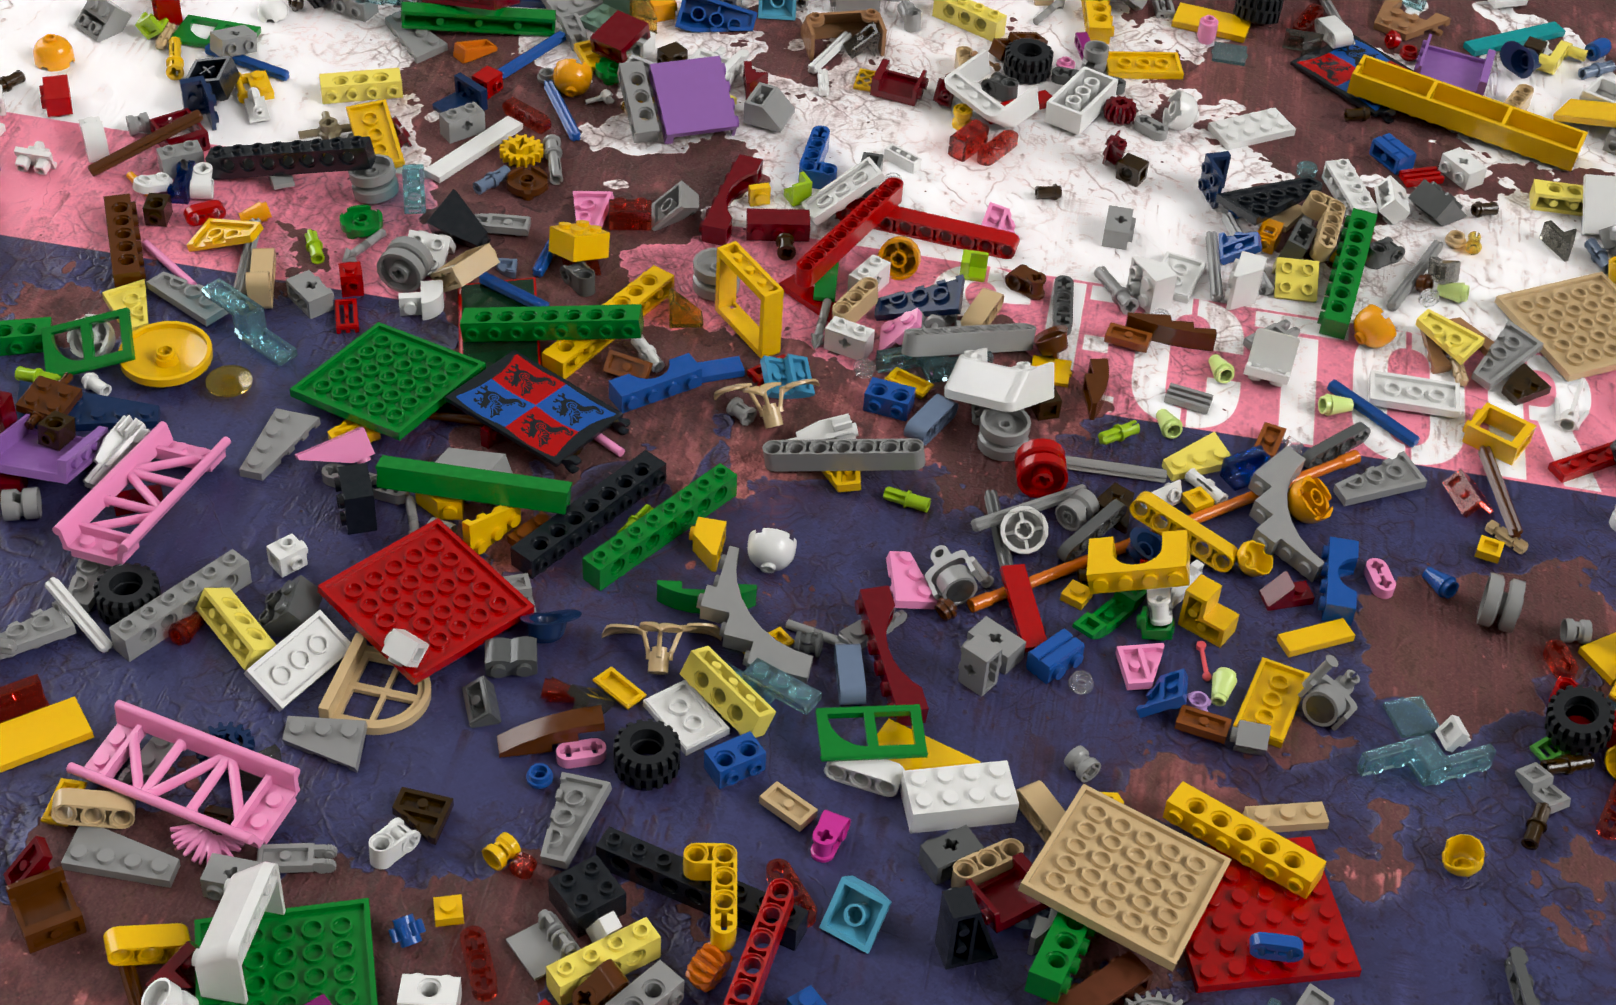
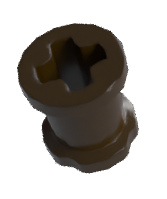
(785, 250)

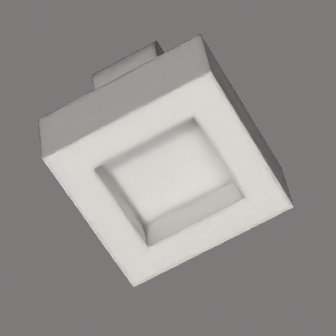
(1452, 733)

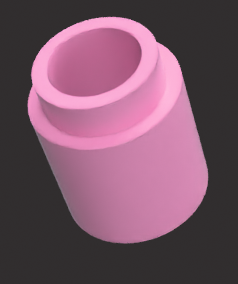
(1207, 29)

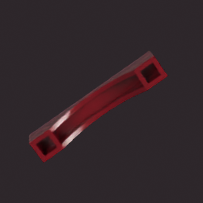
(717, 224)
(877, 612)

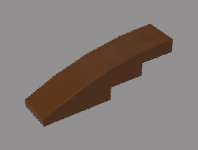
(1173, 332)
(557, 728)

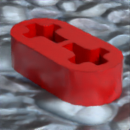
(204, 211)

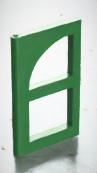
(190, 39)
(59, 364)
(837, 749)

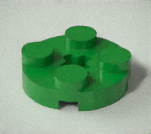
(607, 71)
(354, 227)

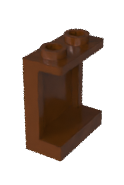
(45, 909)

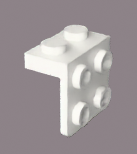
(438, 246)
(1272, 357)

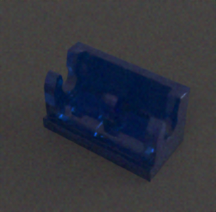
(180, 188)
(1239, 468)

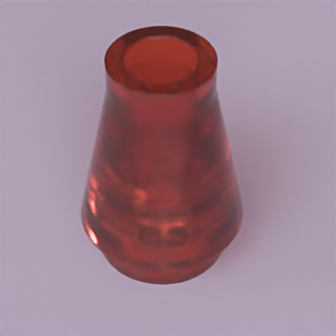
(184, 630)
(556, 691)

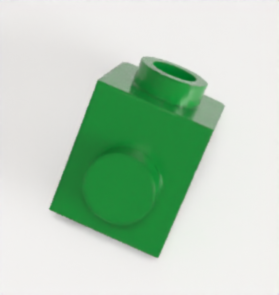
(1152, 631)

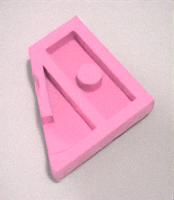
(894, 330)
(1139, 664)

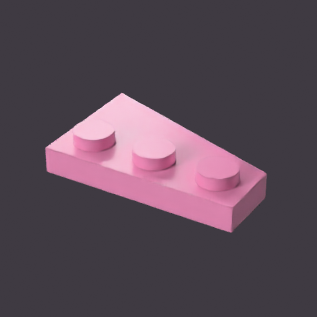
(592, 206)
(908, 583)

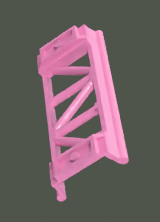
(110, 547)
(252, 822)

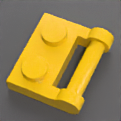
(255, 79)

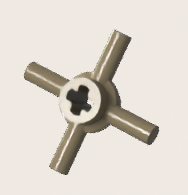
(327, 128)

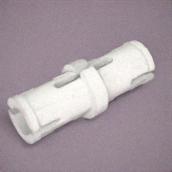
(648, 353)
(1196, 479)

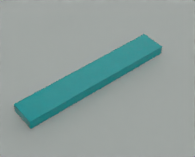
(1495, 42)

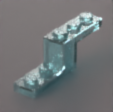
(414, 189)
(249, 322)
(934, 367)
(774, 683)
(1426, 760)

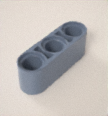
(931, 419)
(850, 674)

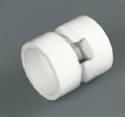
(167, 993)

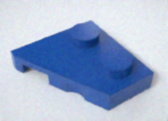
(1232, 246)
(1168, 693)

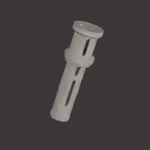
(553, 154)
(1120, 295)

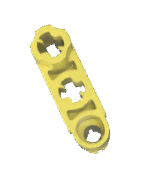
(1563, 49)

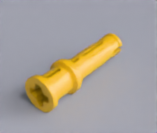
(174, 61)

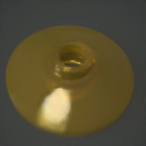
(229, 381)

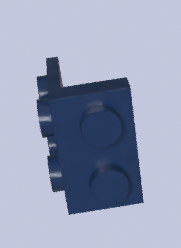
(465, 92)
(198, 95)
(1214, 175)

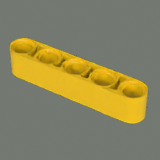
(1196, 532)

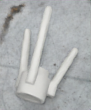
(1569, 419)

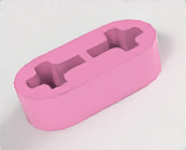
(1384, 577)
(581, 753)

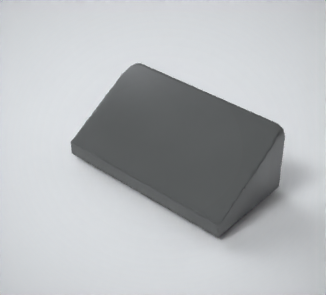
(481, 703)

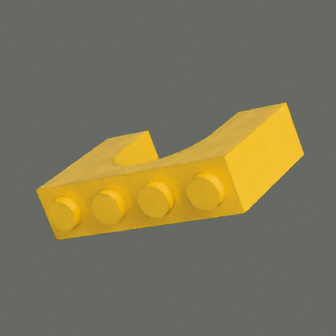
(1166, 570)

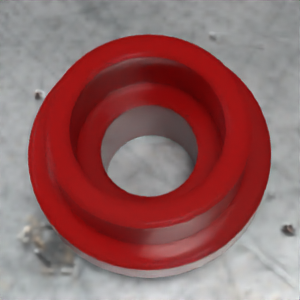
(1392, 39)
(1408, 52)

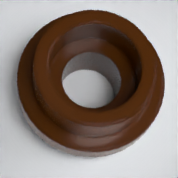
(1424, 282)
(946, 609)

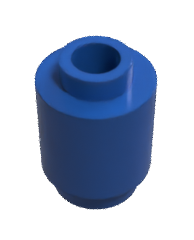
(1598, 48)

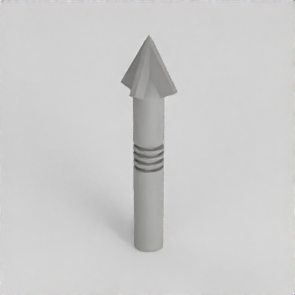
(1050, 9)
(350, 255)
(820, 327)
(411, 513)
(827, 637)

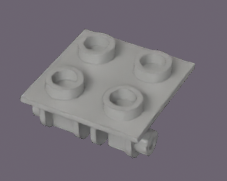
(542, 944)

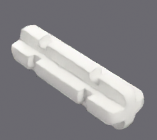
(823, 82)

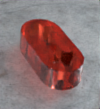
(1563, 659)

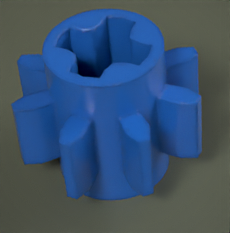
(407, 930)

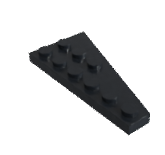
(1267, 200)

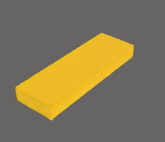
(1315, 637)

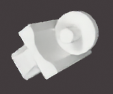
(34, 155)

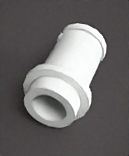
(92, 382)

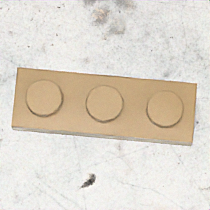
(1289, 816)

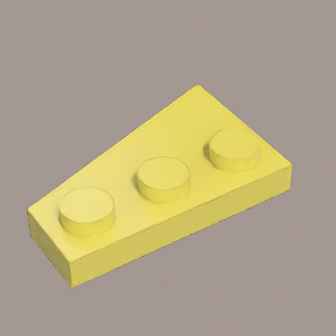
(130, 296)
(1450, 336)
(1203, 455)

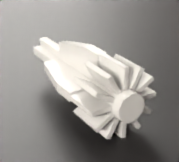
(831, 428)
(115, 447)

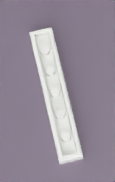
(473, 149)

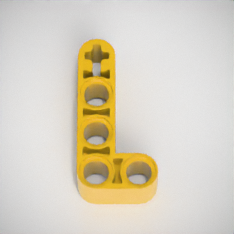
(719, 865)

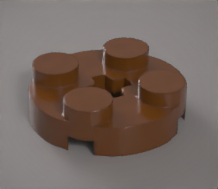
(527, 182)

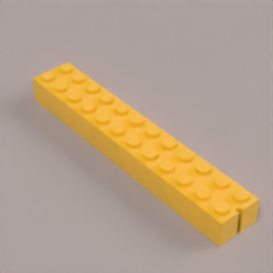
(1467, 112)

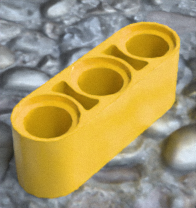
(144, 943)

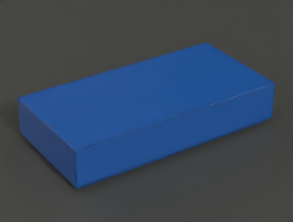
(722, 369)

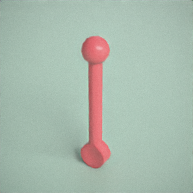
(1201, 646)

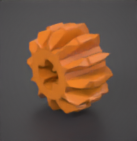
(708, 967)

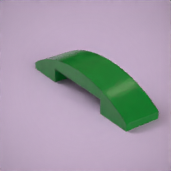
(826, 285)
(674, 596)
(1110, 614)

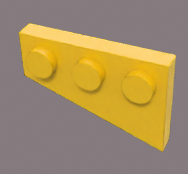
(224, 233)
(490, 528)

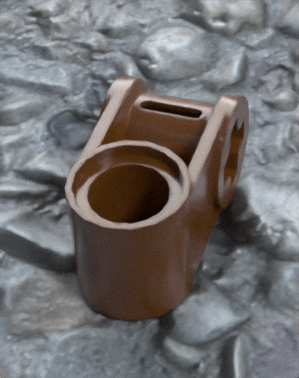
(1026, 282)
(603, 985)

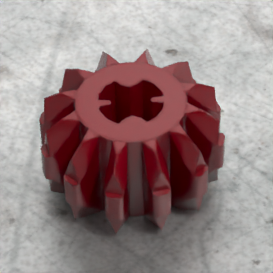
(1120, 110)

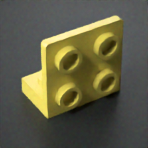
(1296, 279)

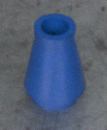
(1441, 583)

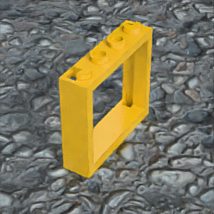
(734, 262)

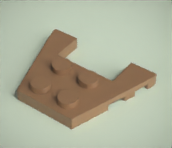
(1408, 25)
(1437, 355)

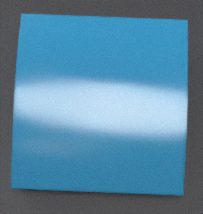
(787, 370)

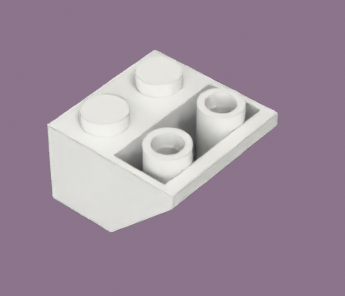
(1245, 280)
(1151, 283)

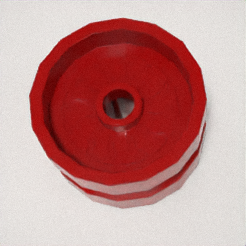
(1041, 467)

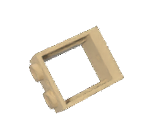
(466, 267)

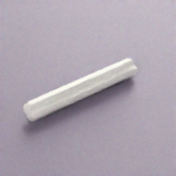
(824, 57)
(78, 615)

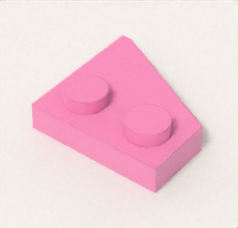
(999, 218)

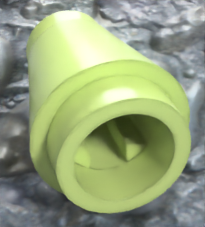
(1454, 291)
(1221, 369)
(1333, 404)
(1169, 424)
(1222, 685)

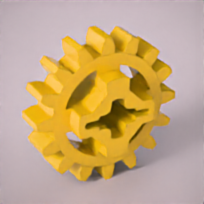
(521, 151)

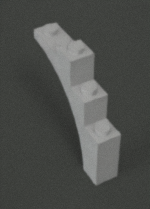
(1272, 512)
(739, 630)

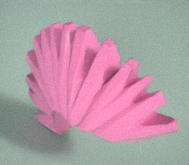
(203, 842)

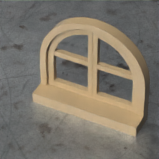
(347, 681)

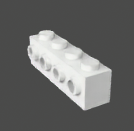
(1347, 186)

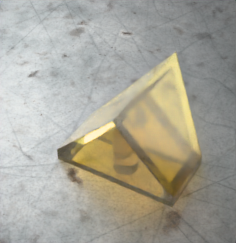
(642, 10)
(682, 312)

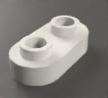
(152, 183)

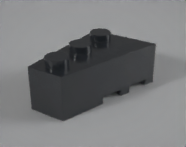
(962, 930)

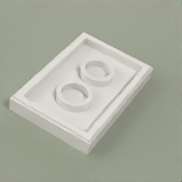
(1598, 203)
(1188, 274)
(687, 715)

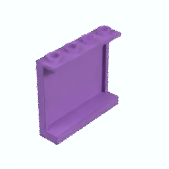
(1455, 67)
(692, 97)
(26, 458)

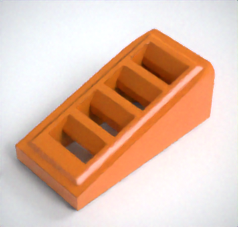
(471, 50)

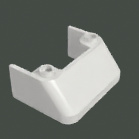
(965, 86)
(999, 386)
(233, 929)

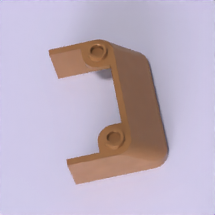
(835, 23)

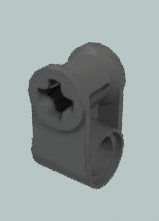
(1000, 86)
(1383, 253)
(579, 278)

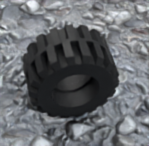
(1259, 10)
(1028, 61)
(124, 591)
(1583, 703)
(646, 770)

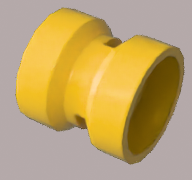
(962, 115)
(501, 851)

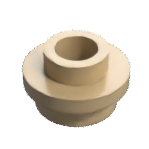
(1455, 239)

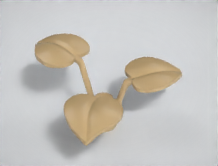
(770, 412)
(659, 657)

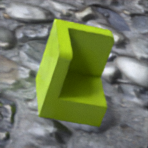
(150, 26)
(799, 191)
(974, 265)

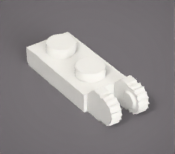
(735, 65)

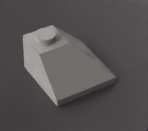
(674, 206)

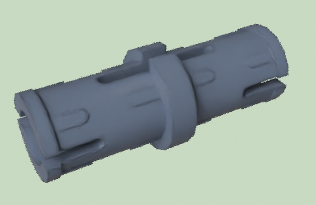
(1596, 69)
(491, 180)
(1598, 254)

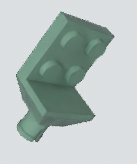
(599, 15)

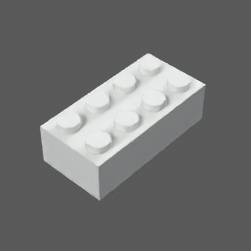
(1080, 100)
(959, 796)

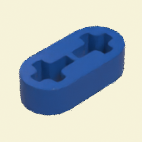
(1276, 947)

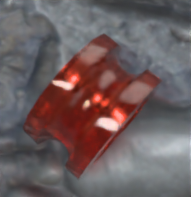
(523, 865)

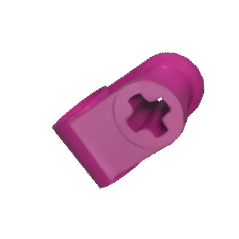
(828, 835)

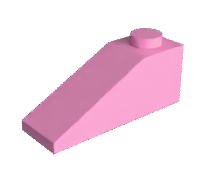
(345, 448)

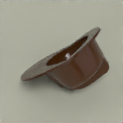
(1052, 341)

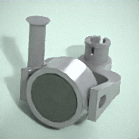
(953, 579)
(1330, 697)

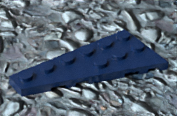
(104, 411)

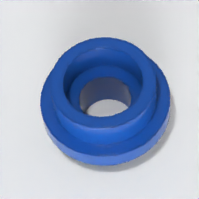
(539, 776)

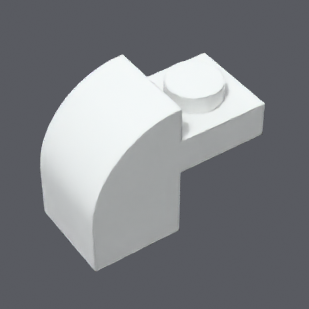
(94, 138)
(426, 303)

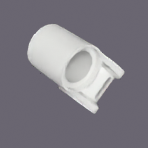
(202, 182)
(1160, 605)
(392, 843)

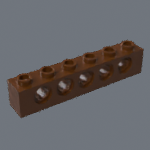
(124, 239)

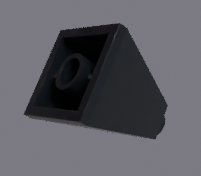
(458, 222)

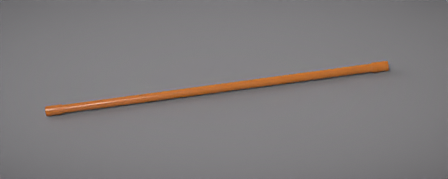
(989, 598)

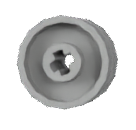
(375, 184)
(404, 264)
(705, 274)
(1002, 433)
(1506, 604)

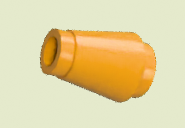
(258, 210)

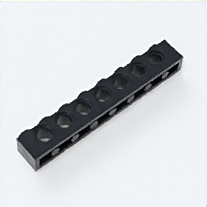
(291, 157)
(588, 514)
(664, 874)

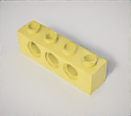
(971, 17)
(361, 85)
(1556, 197)
(234, 625)
(727, 692)
(627, 947)

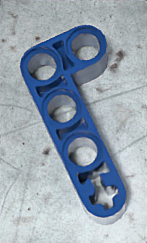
(813, 158)

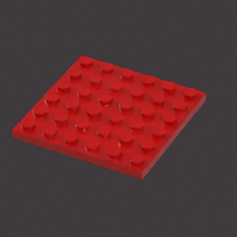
(431, 589)
(1251, 904)

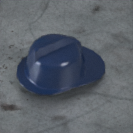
(1519, 59)
(1144, 544)
(550, 625)

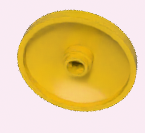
(168, 354)

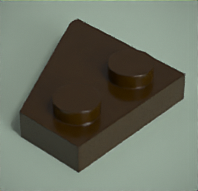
(1524, 386)
(1122, 494)
(423, 812)

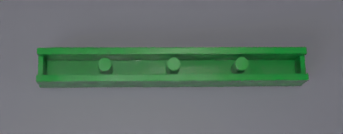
(465, 19)
(473, 484)

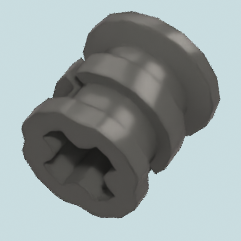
(817, 642)

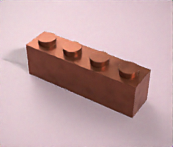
(1111, 984)

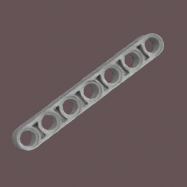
(957, 339)
(844, 455)

